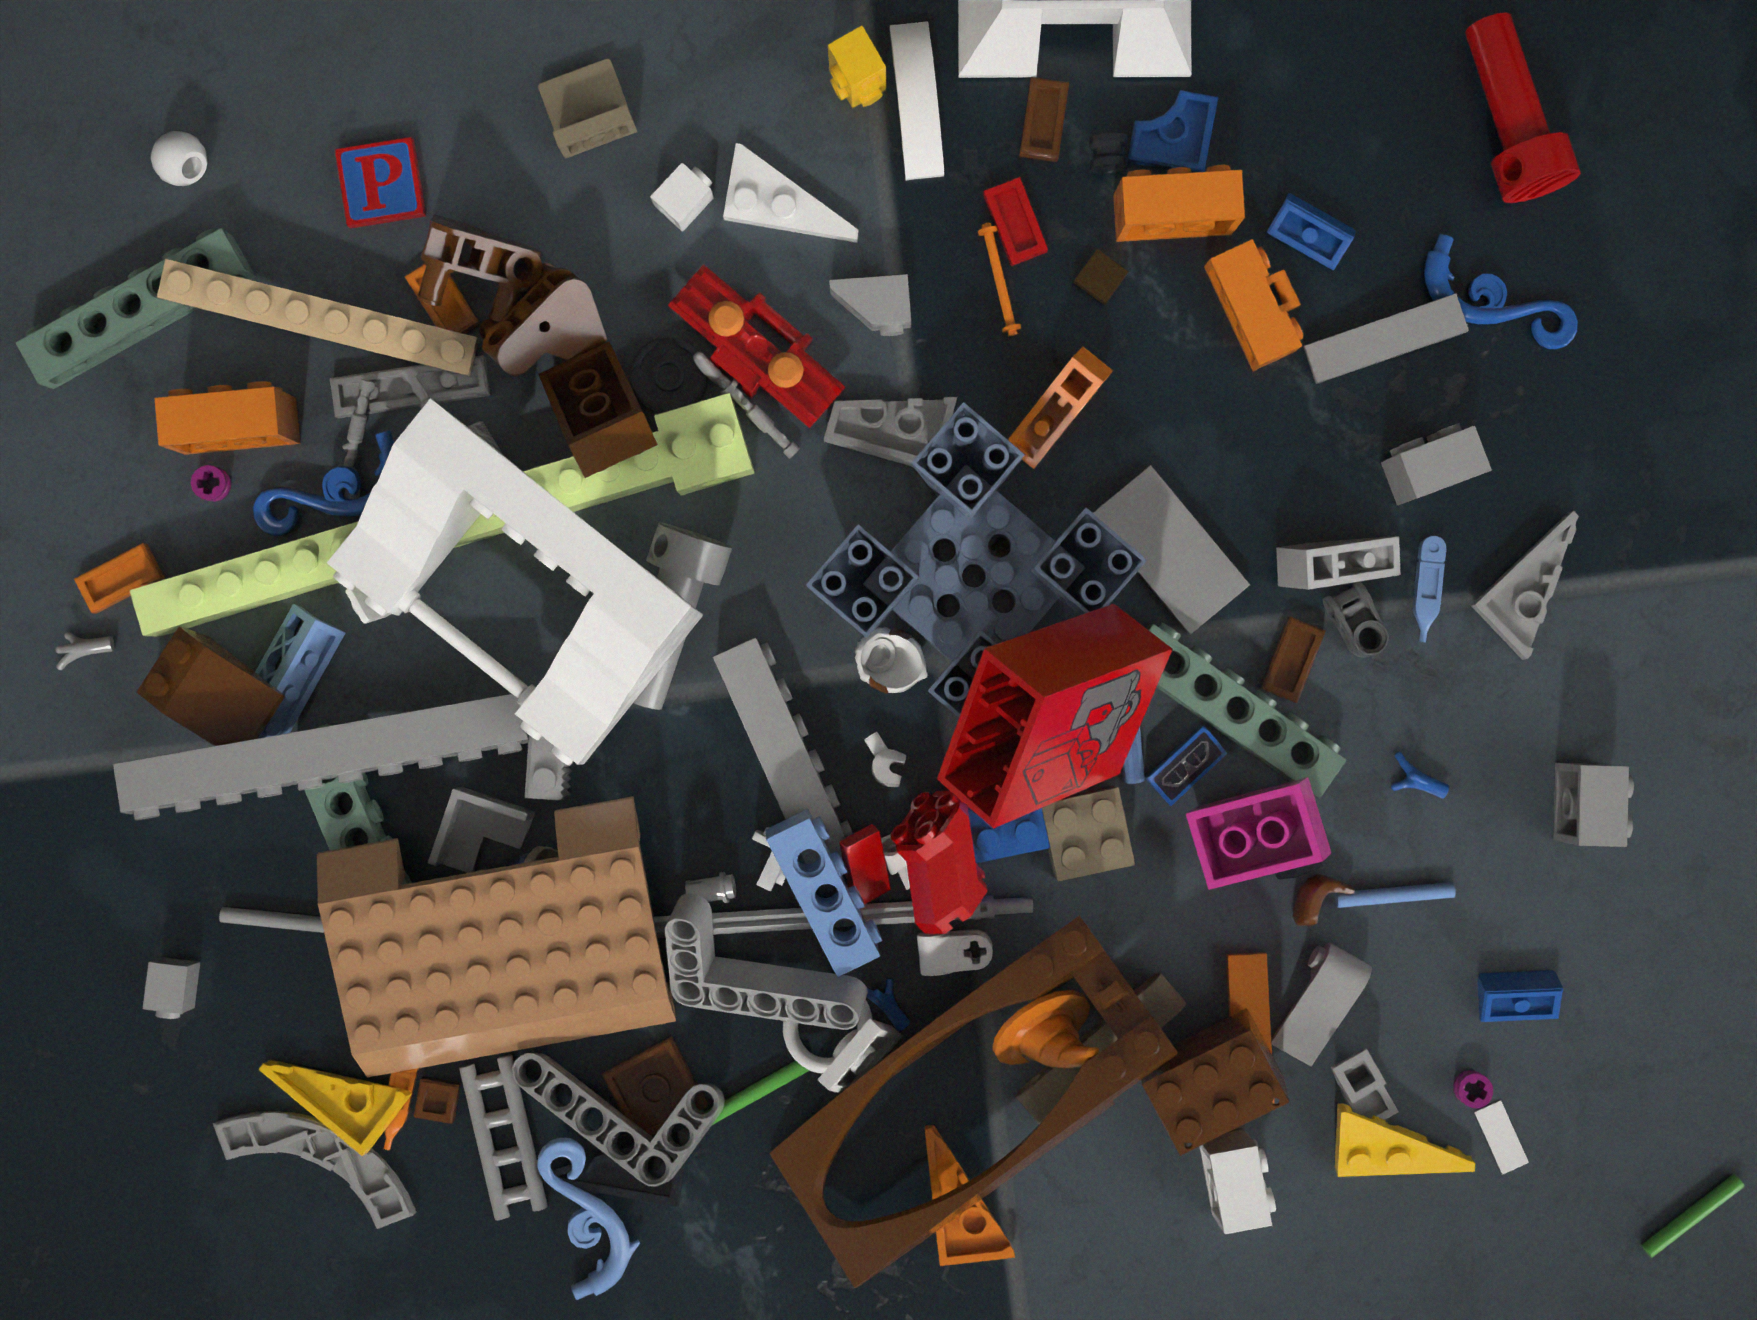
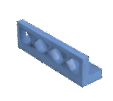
(301, 665)

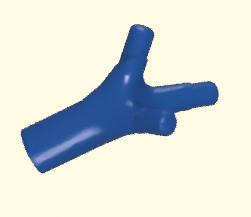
(1419, 780)
(888, 1005)

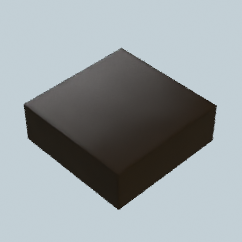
(1100, 277)

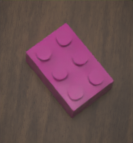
(1258, 833)

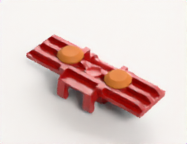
(747, 355)

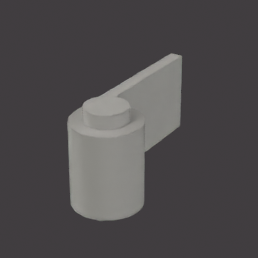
(1324, 1003)

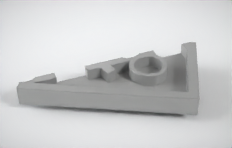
(1520, 596)

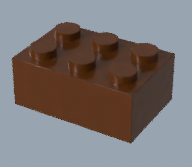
(597, 410)

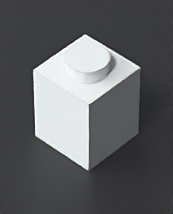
(683, 195)

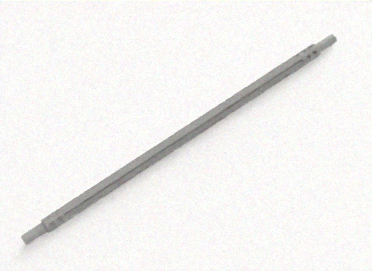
(880, 913)

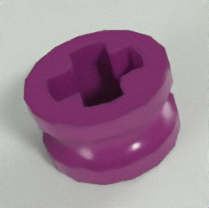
(203, 474)
(1473, 1101)

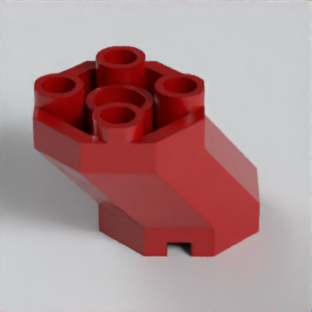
(940, 861)

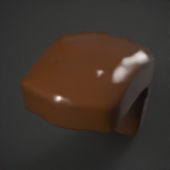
(1312, 895)

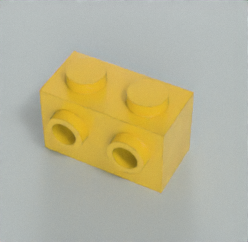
(856, 69)

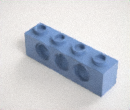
(843, 949)

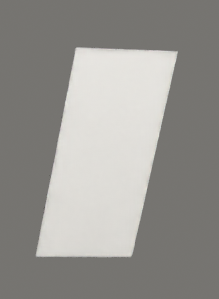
(1501, 1137)

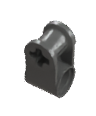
(1355, 618)

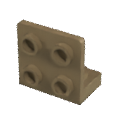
(587, 108)

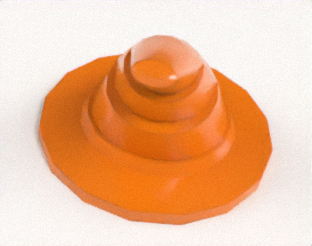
(1046, 1032)

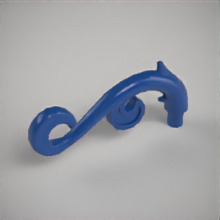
(1491, 286)
(333, 502)

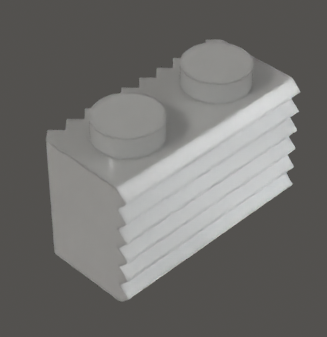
(545, 773)

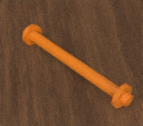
(987, 231)

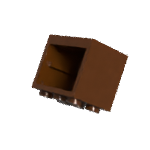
(1216, 1082)

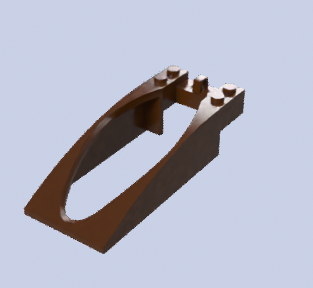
(1141, 1048)

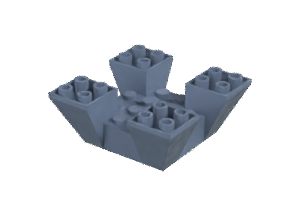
(964, 470)

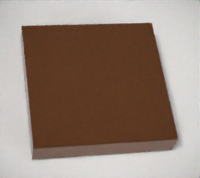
(652, 1085)

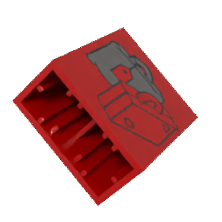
(1052, 713)

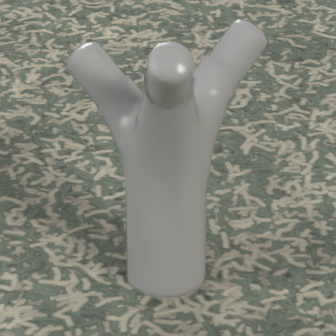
(82, 647)

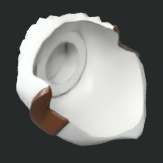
(890, 660)

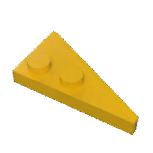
(348, 1106)
(1379, 1148)

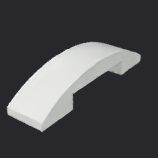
(917, 100)

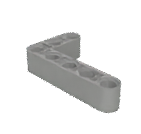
(751, 987)
(615, 1122)

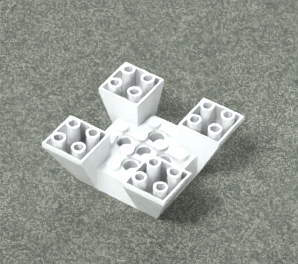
(1004, 35)

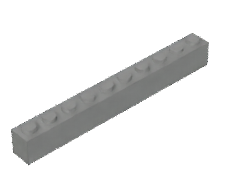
(317, 755)

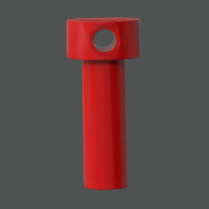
(1532, 157)

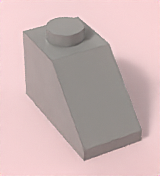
(876, 301)

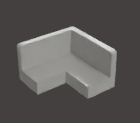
(472, 819)

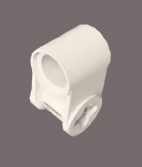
(945, 952)

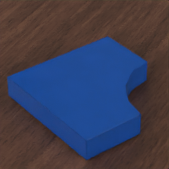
(1178, 136)

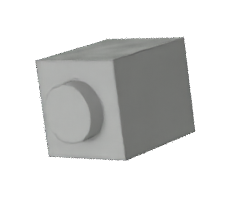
(171, 986)

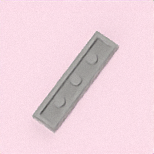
(1386, 338)
(395, 394)

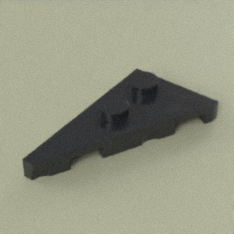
(608, 1177)

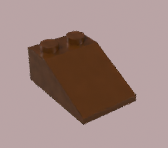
(209, 690)

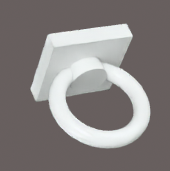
(852, 1056)

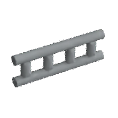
(493, 1159)

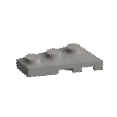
(890, 428)

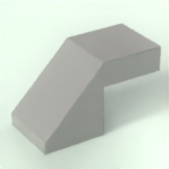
(1364, 1086)

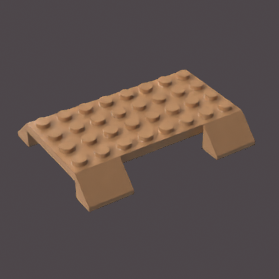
(497, 951)

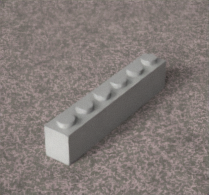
(779, 739)

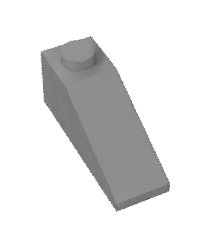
(1337, 562)

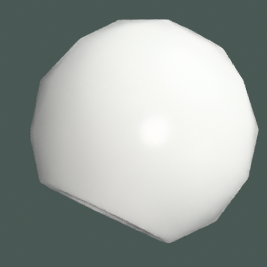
(179, 158)

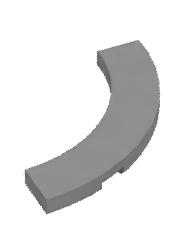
(309, 1138)

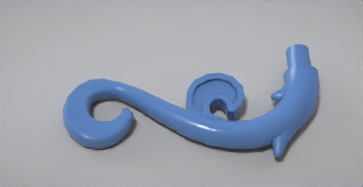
(593, 1210)

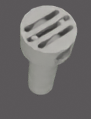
(685, 565)

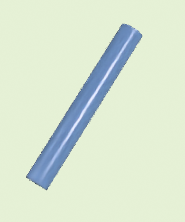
(1396, 894)

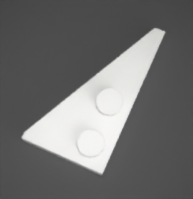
(771, 200)

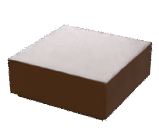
(437, 1100)

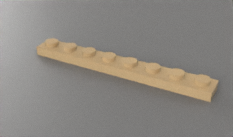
(317, 317)

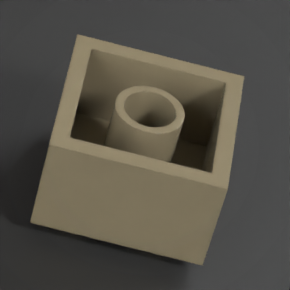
(1087, 834)

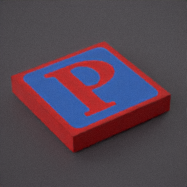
(380, 182)

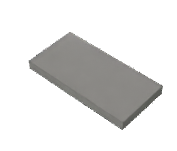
(1182, 560)

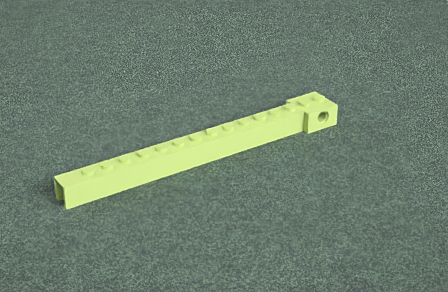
(694, 450)

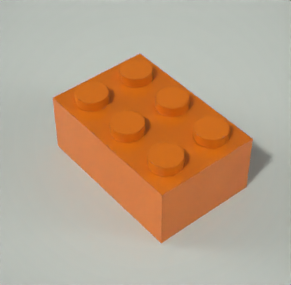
(1178, 204)
(227, 419)

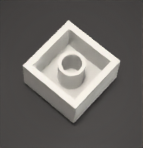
(1236, 1182)

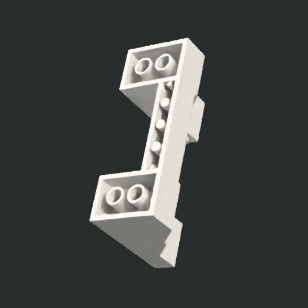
(425, 503)

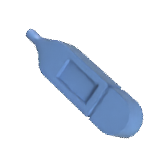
(1428, 582)

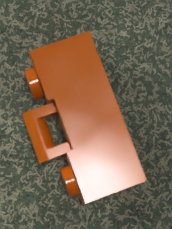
(1246, 296)

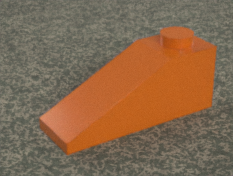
(1059, 406)

